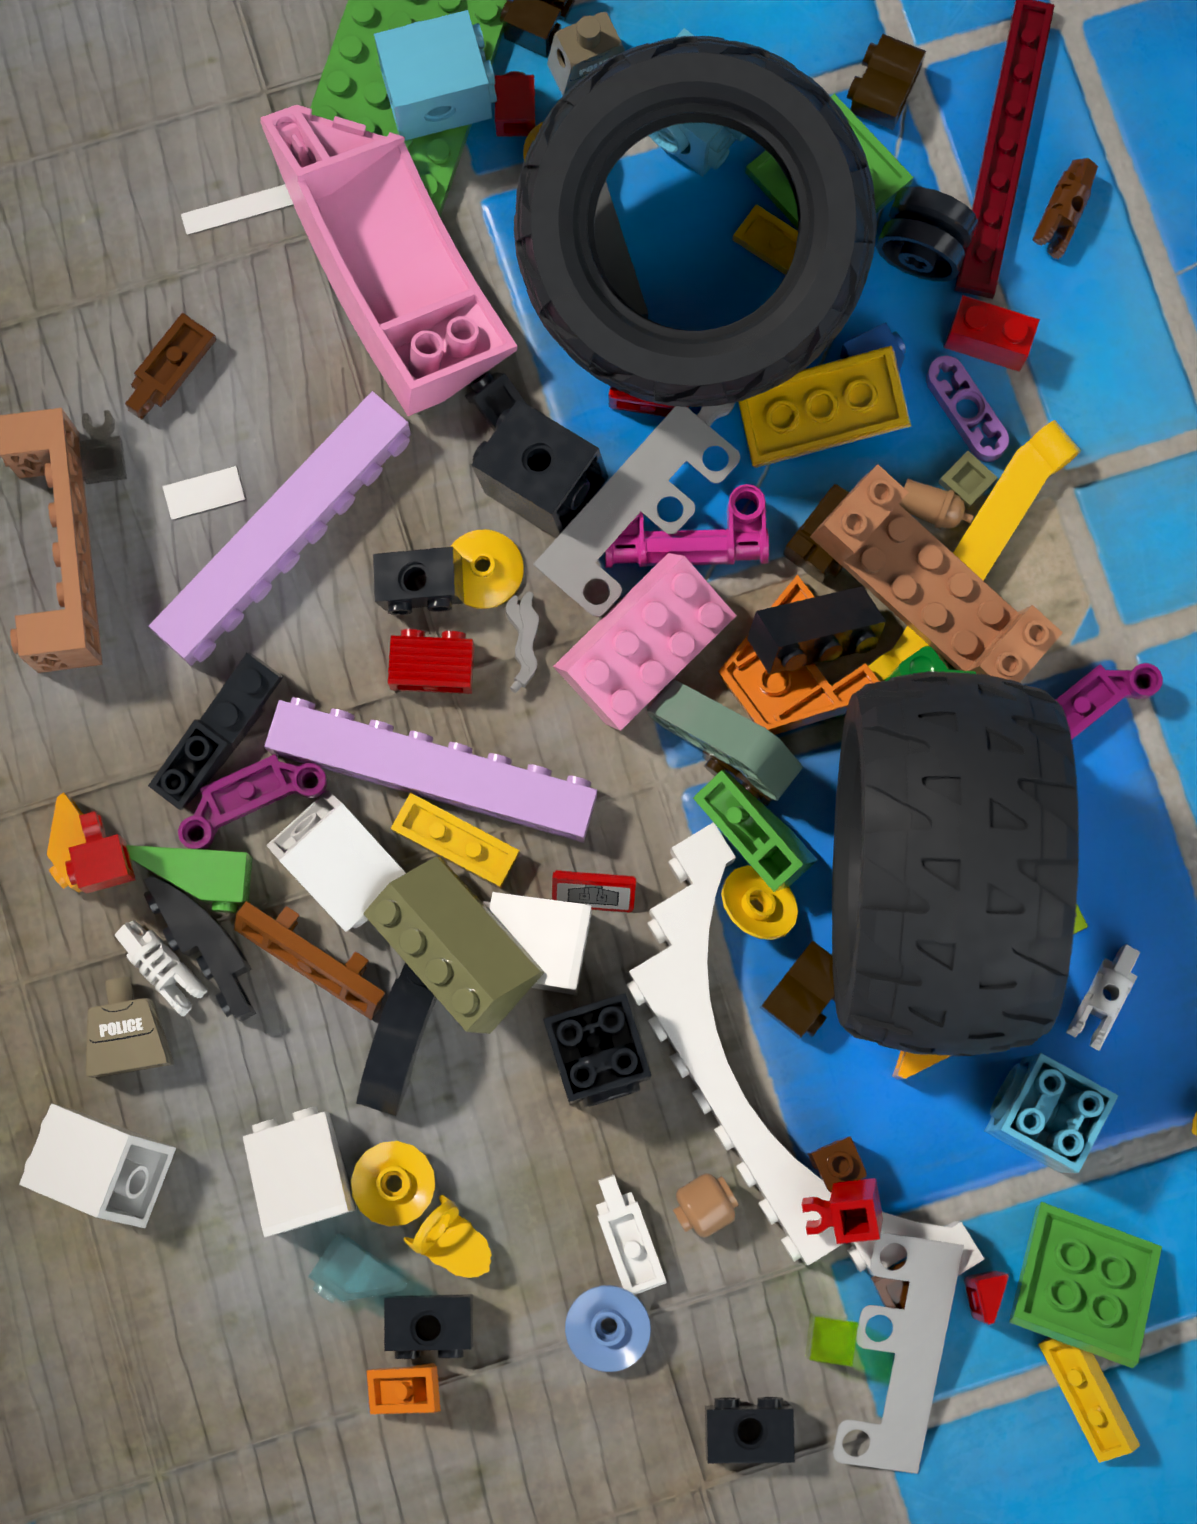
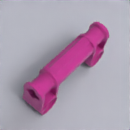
(742, 540)

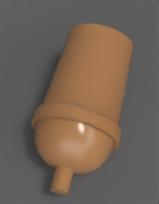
(934, 505)

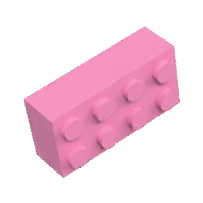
(645, 640)

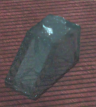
(353, 1273)

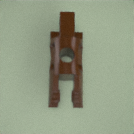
(1066, 207)

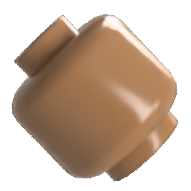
(705, 1205)

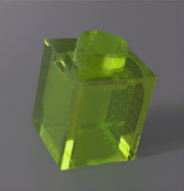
(831, 1339)

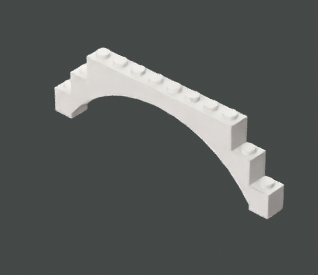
(679, 998)

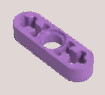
(991, 428)

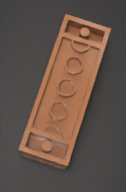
(49, 446)
(930, 584)

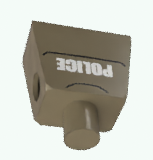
(582, 48)
(124, 1034)

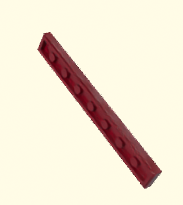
(1005, 146)

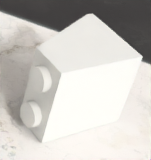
(335, 860)
(550, 933)
(97, 1166)
(297, 1172)

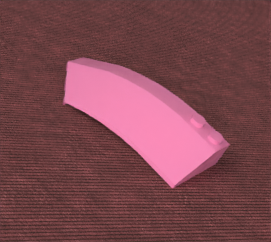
(387, 256)

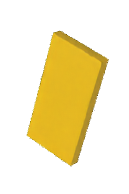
(826, 408)

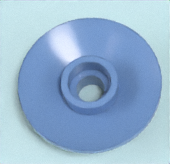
(601, 1348)

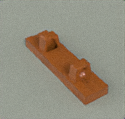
(281, 942)

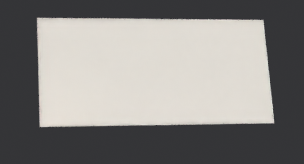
(203, 492)

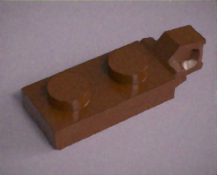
(169, 365)

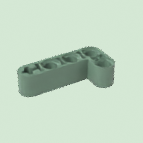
(727, 737)

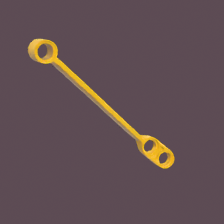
(997, 520)

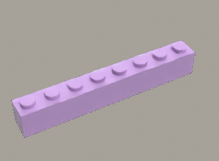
(282, 529)
(432, 770)

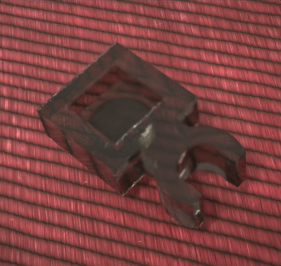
(102, 455)

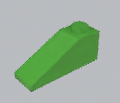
(755, 831)
(208, 875)

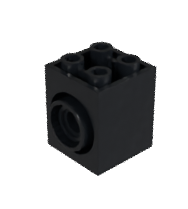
(539, 468)
(598, 1051)

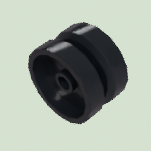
(927, 234)

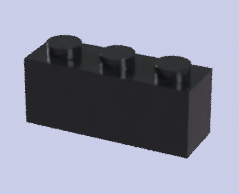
(816, 630)

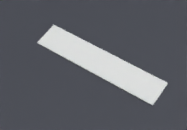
(236, 209)

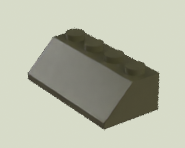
(454, 945)

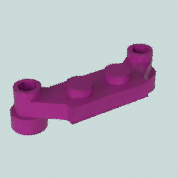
(1103, 690)
(246, 793)

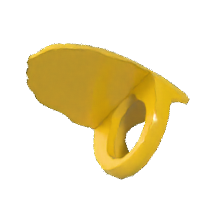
(452, 1242)

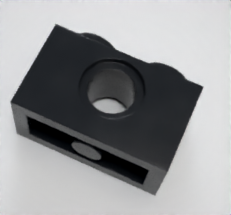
(398, 569)
(402, 1317)
(773, 1443)

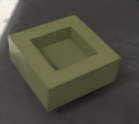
(968, 479)

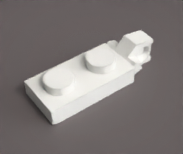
(628, 1239)

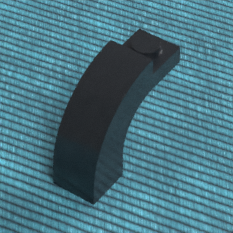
(396, 1044)

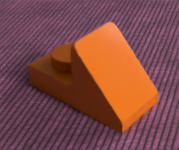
(404, 1389)

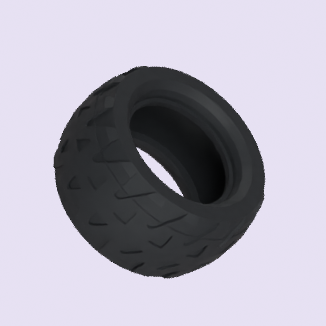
(670, 86)
(953, 864)

